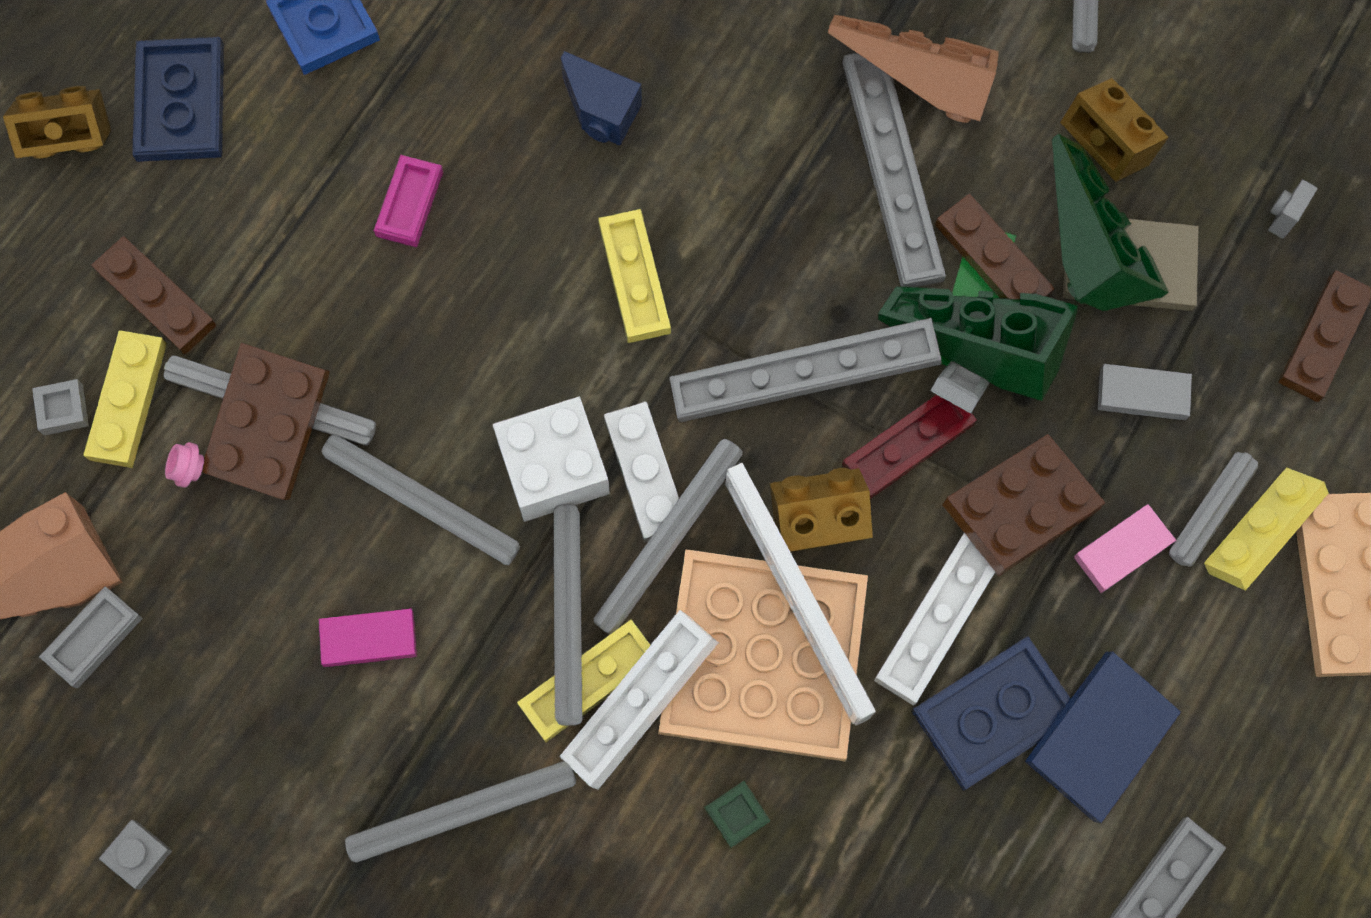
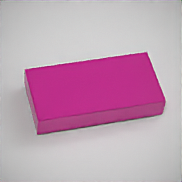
(408, 201)
(367, 637)

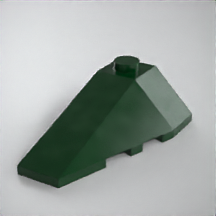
(1095, 247)
(999, 339)

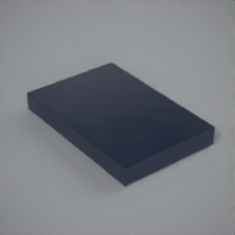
(178, 99)
(993, 713)
(1103, 737)

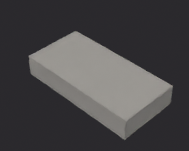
(960, 386)
(1144, 392)
(90, 637)

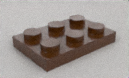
(265, 421)
(1023, 504)

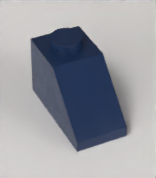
(601, 98)

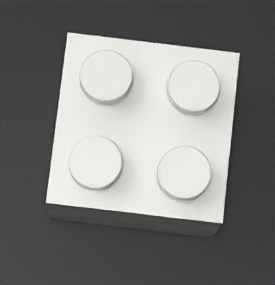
(552, 458)

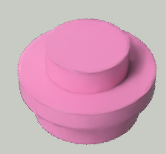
(184, 464)

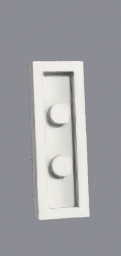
(642, 466)

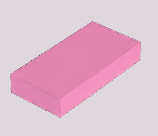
(1124, 548)

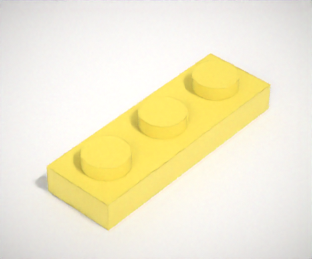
(634, 276)
(125, 399)
(1266, 528)
(602, 671)

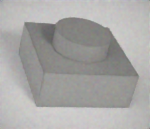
(1290, 208)
(60, 407)
(135, 854)

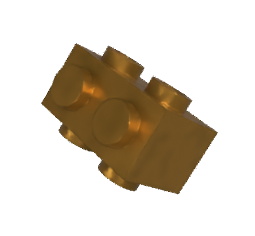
(57, 123)
(1114, 129)
(822, 509)

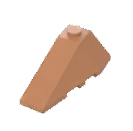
(947, 75)
(52, 560)

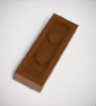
(991, 251)
(154, 295)
(1326, 336)

